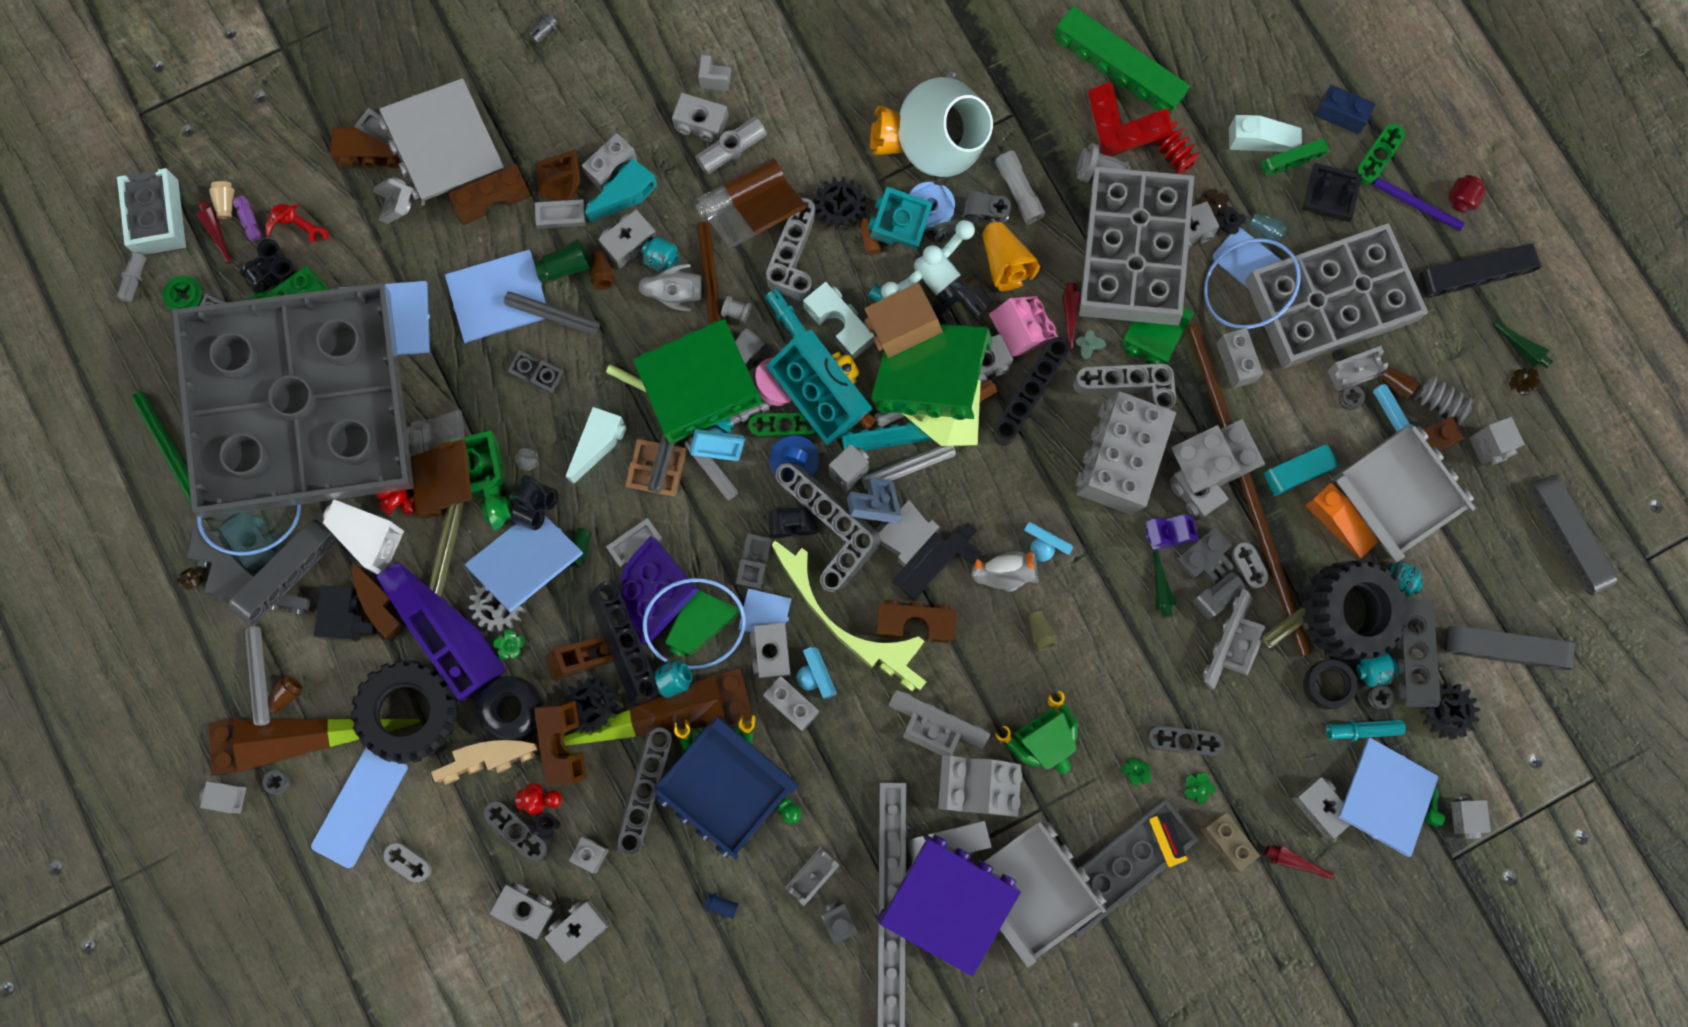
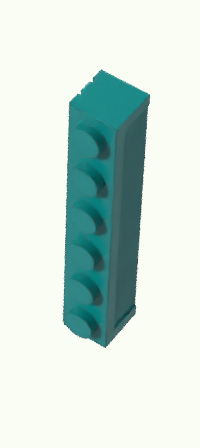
(884, 438)

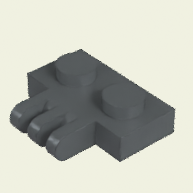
(1207, 557)

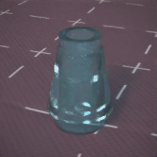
(1269, 227)

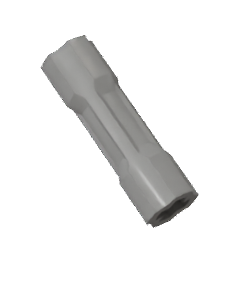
(1027, 201)

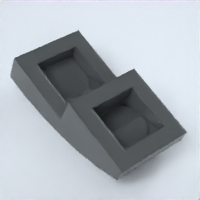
(754, 560)

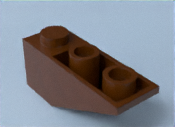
(355, 148)

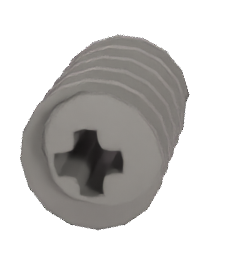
(1444, 399)

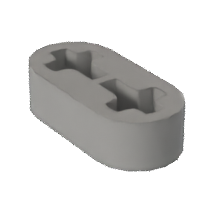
(1244, 569)
(411, 857)

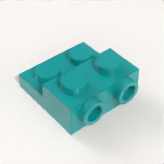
(899, 218)

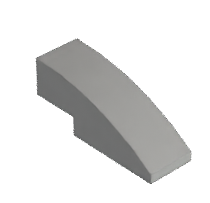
(968, 837)

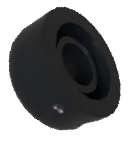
(489, 708)

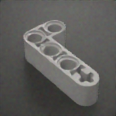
(795, 247)
(1124, 384)

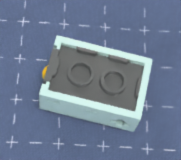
(151, 212)

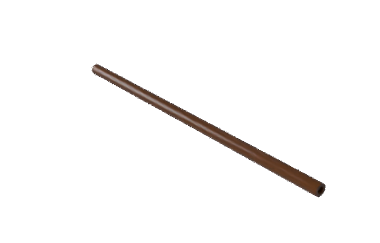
(1249, 490)

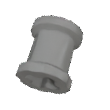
(736, 309)

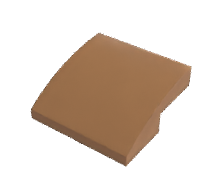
(643, 463)

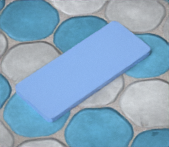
(1245, 258)
(358, 809)

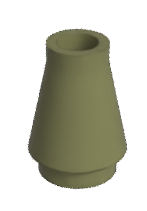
(1042, 632)

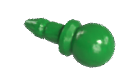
(790, 812)

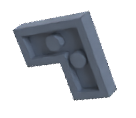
(878, 504)

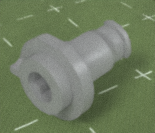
(1091, 158)

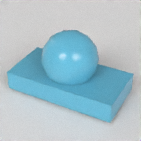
(716, 444)
(1045, 543)
(815, 674)

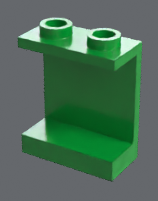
(1153, 340)

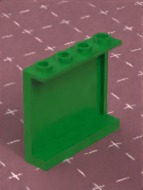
(934, 375)
(697, 381)

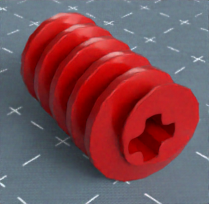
(1177, 151)

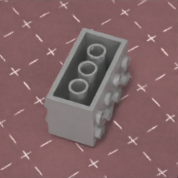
(1125, 453)

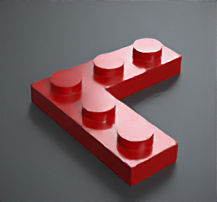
(1121, 138)

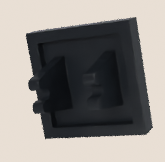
(1332, 192)

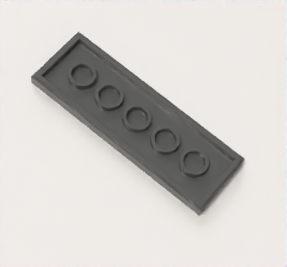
(1131, 860)

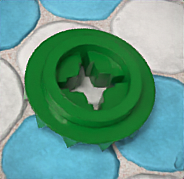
(185, 284)

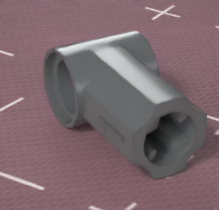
(1214, 599)

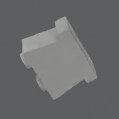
(908, 535)

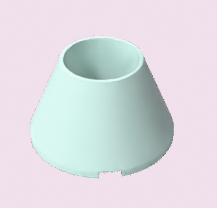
(924, 127)

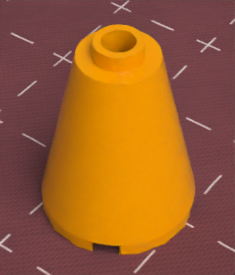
(884, 132)
(1007, 257)

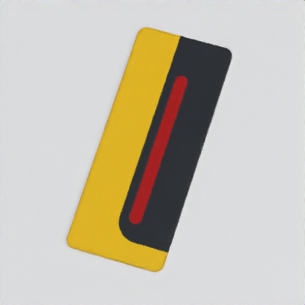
(1168, 839)

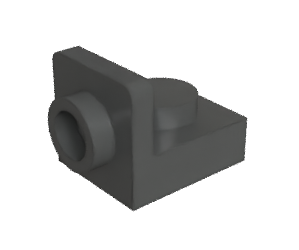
(838, 922)

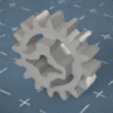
(499, 615)

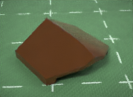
(558, 176)

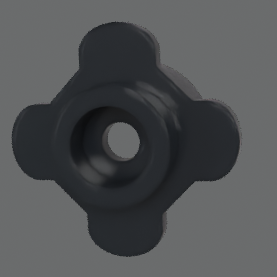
(1231, 227)
(544, 819)

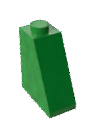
(698, 623)

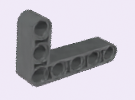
(834, 521)

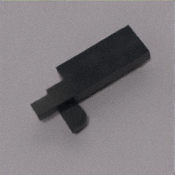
(933, 559)

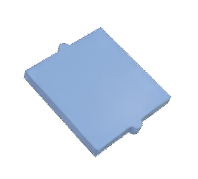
(764, 609)

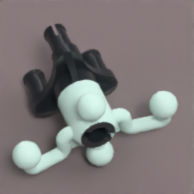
(945, 279)

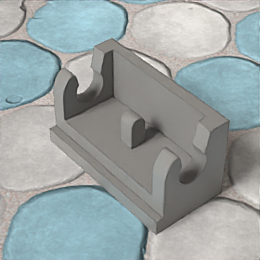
(1357, 369)
(812, 876)

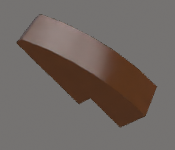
(376, 604)

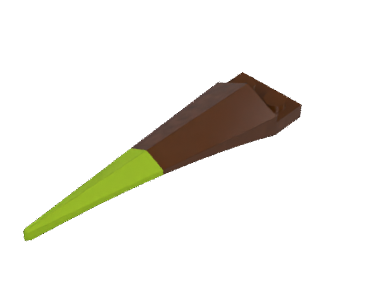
(718, 694)
(243, 746)

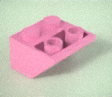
(1023, 325)

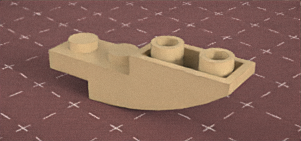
(495, 754)

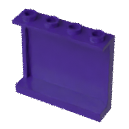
(950, 905)

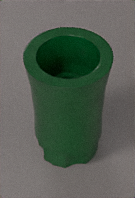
(563, 262)

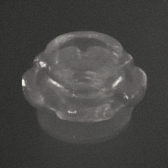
(527, 459)

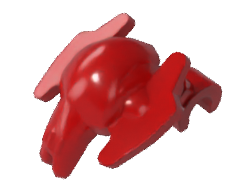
(286, 214)

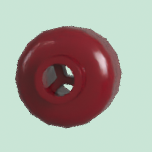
(1467, 193)

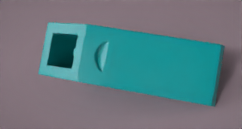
(624, 191)

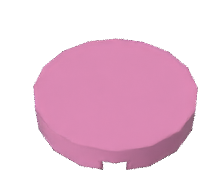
(768, 386)

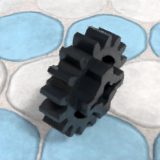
(850, 204)
(594, 697)
(1461, 711)

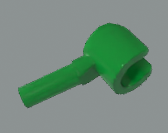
(1432, 816)

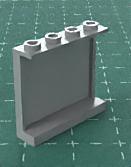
(439, 140)
(1403, 490)
(1052, 895)

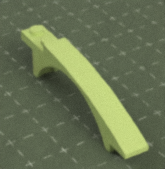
(892, 656)

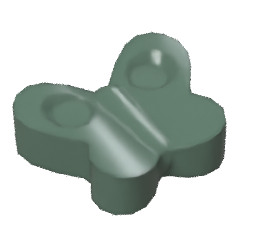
(1089, 344)

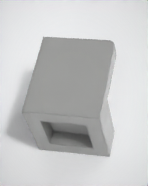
(713, 76)

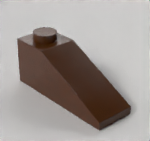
(579, 657)

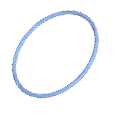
(1270, 319)
(255, 551)
(688, 581)

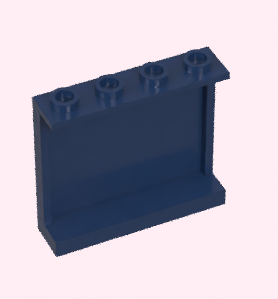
(723, 787)

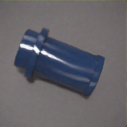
(720, 905)

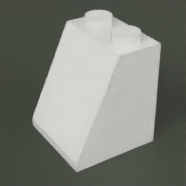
(364, 535)

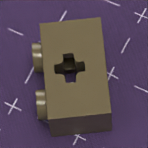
(1229, 842)

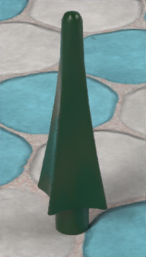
(1531, 351)
(1164, 597)

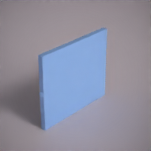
(481, 290)
(410, 316)
(522, 562)
(1388, 797)

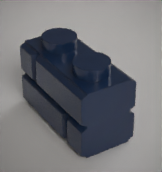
(1344, 109)

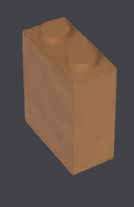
(902, 320)

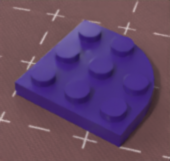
(643, 577)

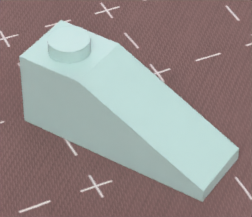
(1263, 134)
(597, 440)

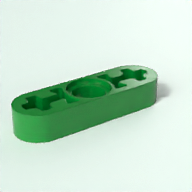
(1380, 144)
(1295, 157)
(777, 417)

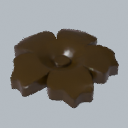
(1216, 202)
(1524, 380)

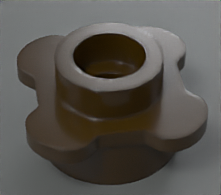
(190, 578)

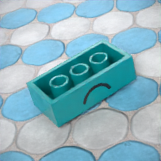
(818, 387)

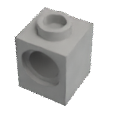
(222, 797)
(1470, 818)
(589, 855)

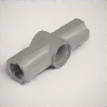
(719, 154)

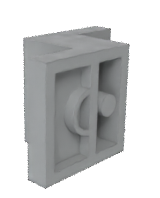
(1218, 456)
(980, 786)

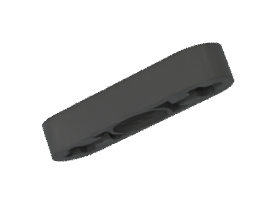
(1204, 736)
(506, 813)

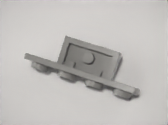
(1238, 644)
(935, 728)

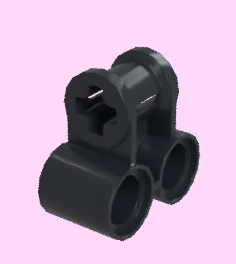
(267, 268)
(531, 502)
(791, 521)

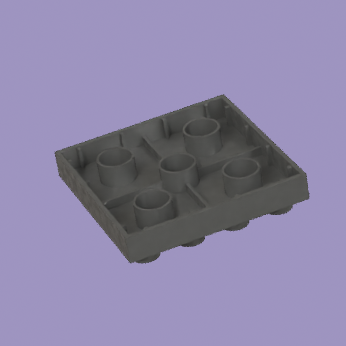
(291, 400)

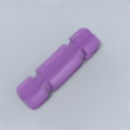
(247, 218)

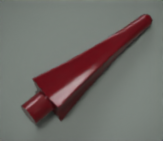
(212, 225)
(1070, 302)
(1285, 857)

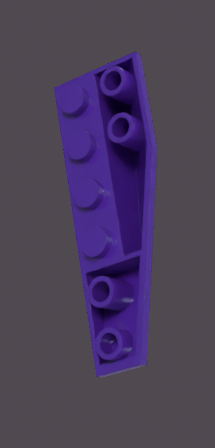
(443, 633)

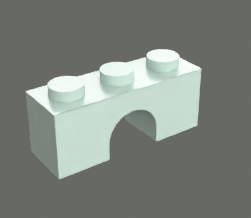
(827, 304)

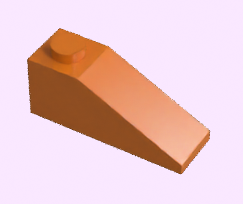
(1342, 520)

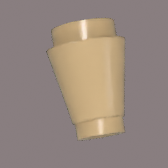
(222, 198)

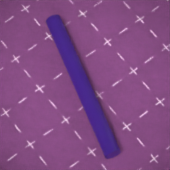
(1418, 204)

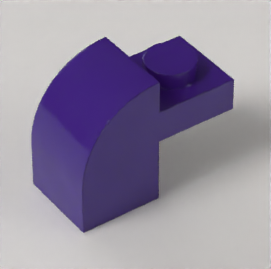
(1171, 532)

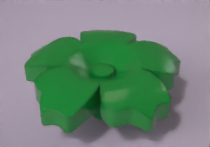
(508, 645)
(1136, 771)
(1199, 787)

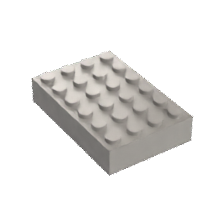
(1137, 246)
(1343, 296)

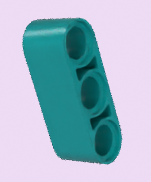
(1301, 470)

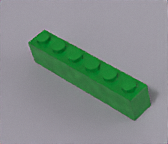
(1120, 61)

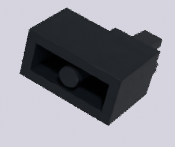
(337, 615)

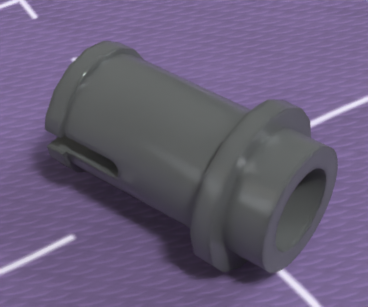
(542, 28)

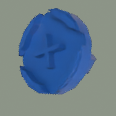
(795, 450)

